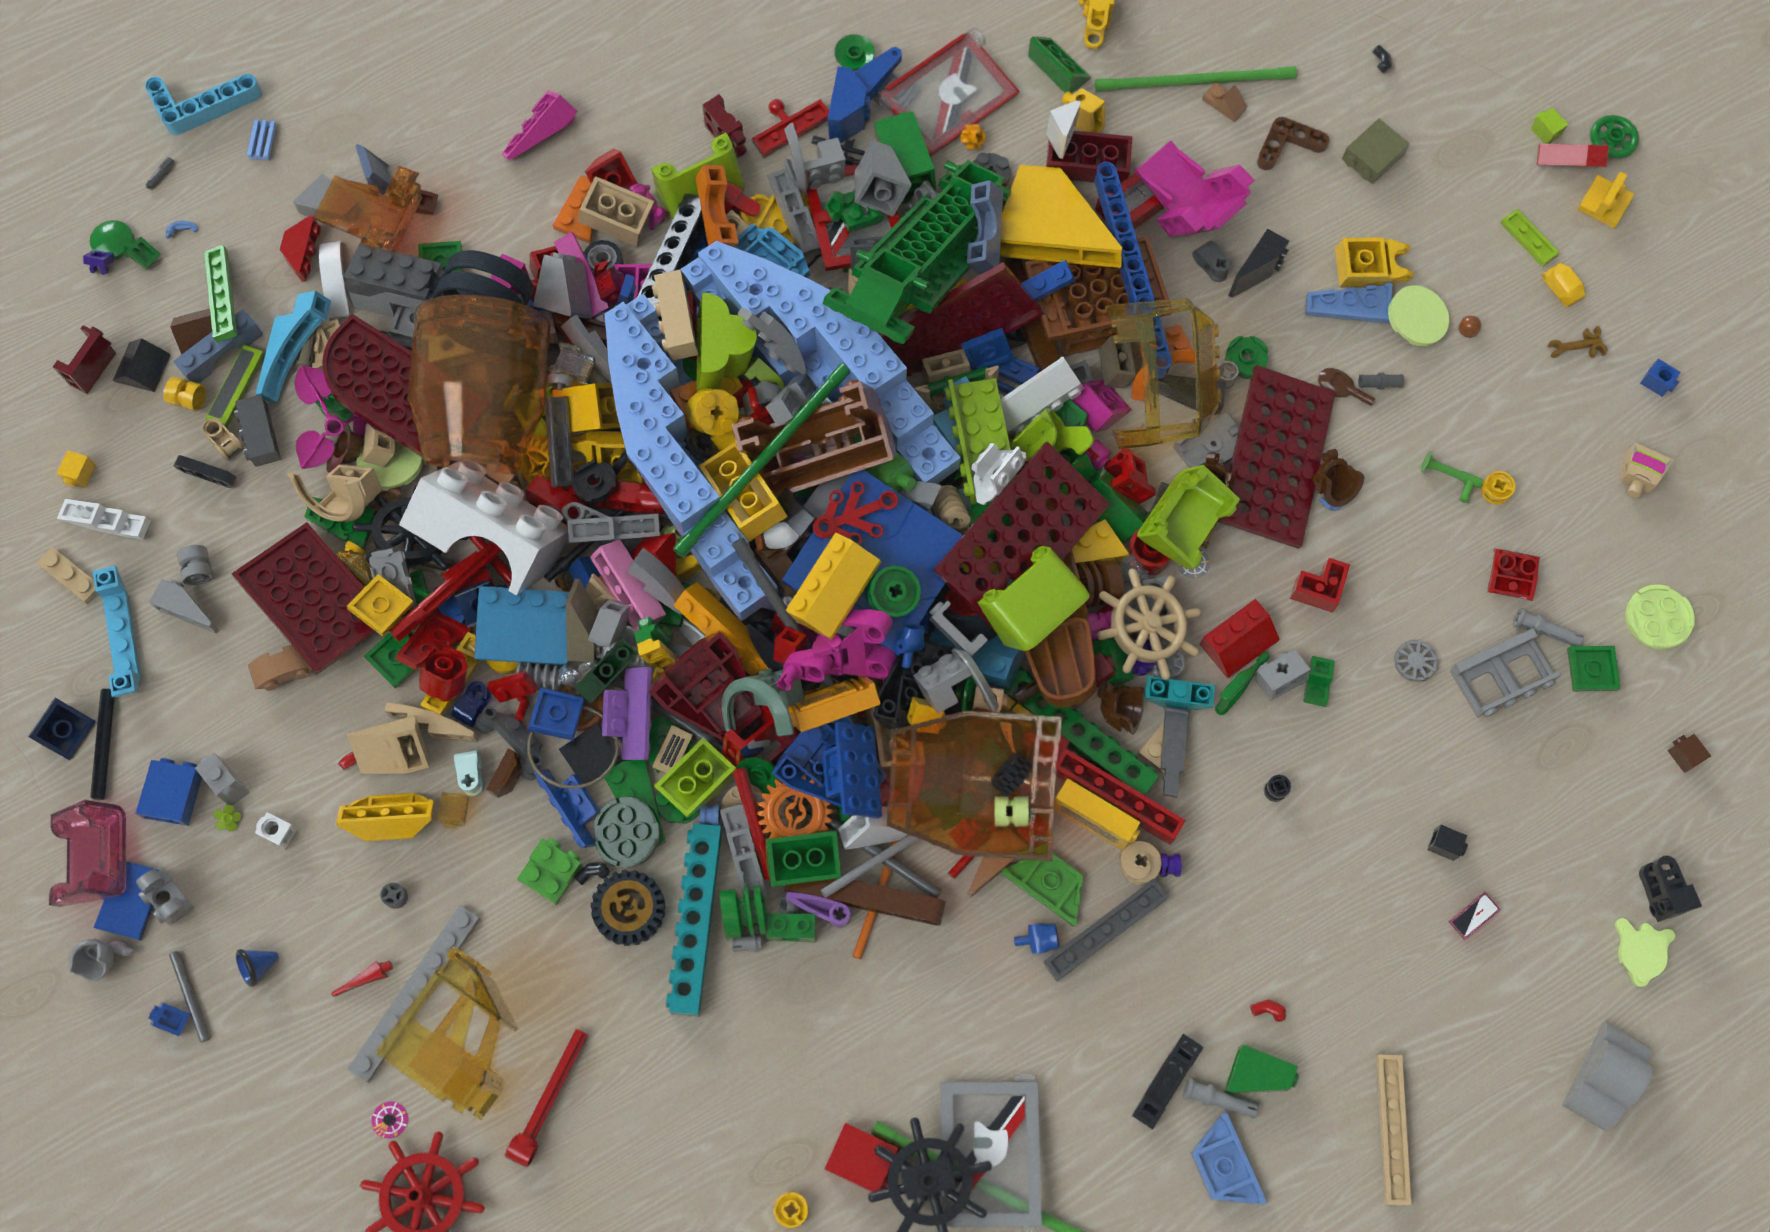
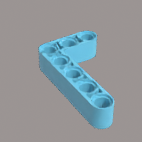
(204, 106)

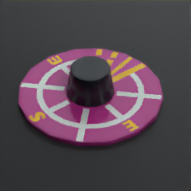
(389, 1120)

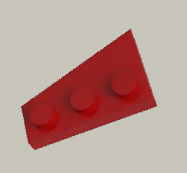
(434, 632)

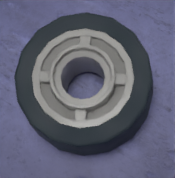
(601, 251)

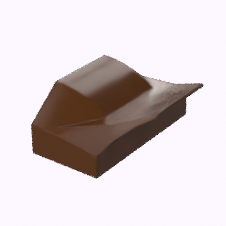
(505, 775)

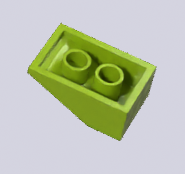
(696, 778)

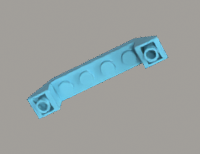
(120, 631)

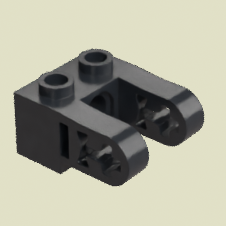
(1671, 896)

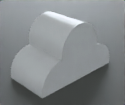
(1610, 1078)

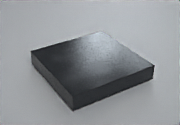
(589, 754)

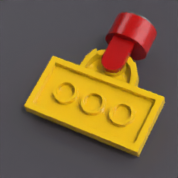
(758, 210)

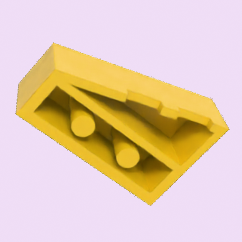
(1098, 544)

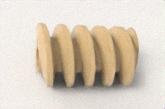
(951, 508)

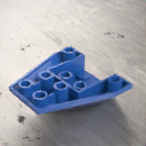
(806, 759)

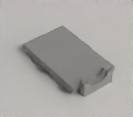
(392, 566)

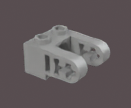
(152, 886)

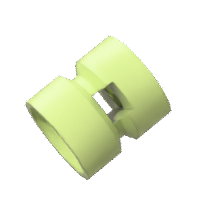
(1020, 811)

